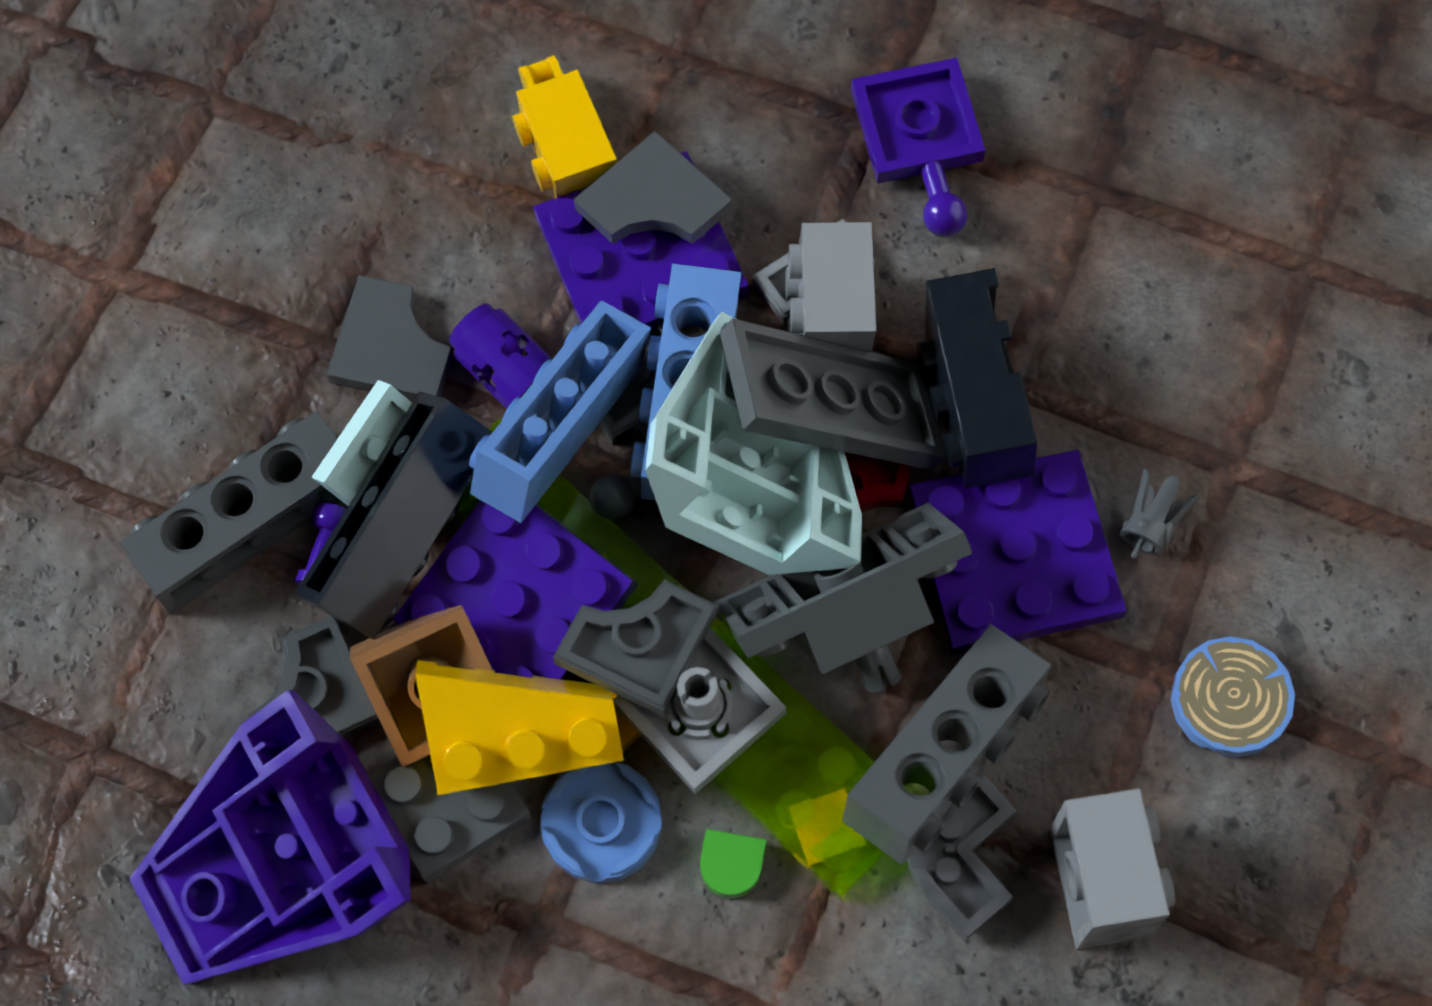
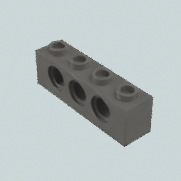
(228, 540)
(991, 670)

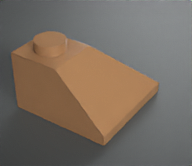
(389, 667)

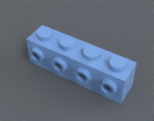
(558, 411)

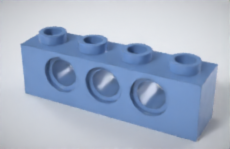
(690, 299)

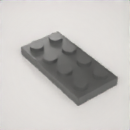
(831, 395)

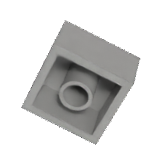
(833, 284)
(1111, 868)

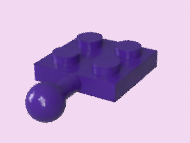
(919, 125)

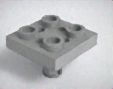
(699, 705)

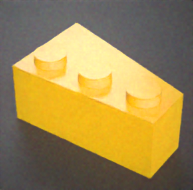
(511, 727)

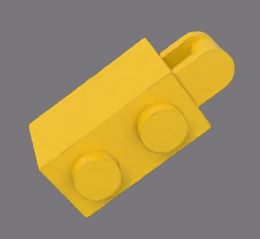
(561, 127)

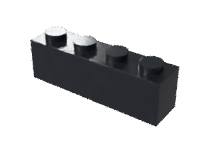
(395, 516)

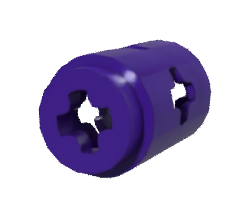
(491, 341)

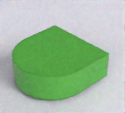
(731, 863)

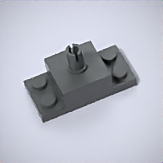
(853, 609)

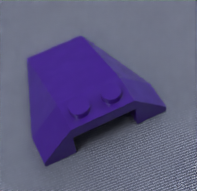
(273, 850)

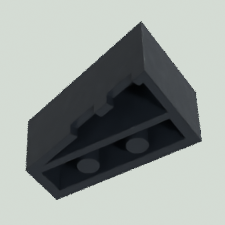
(975, 382)

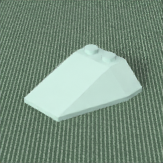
(742, 491)

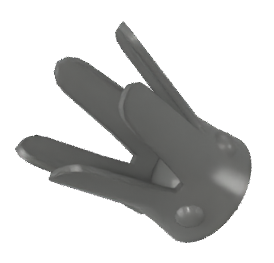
(1154, 520)

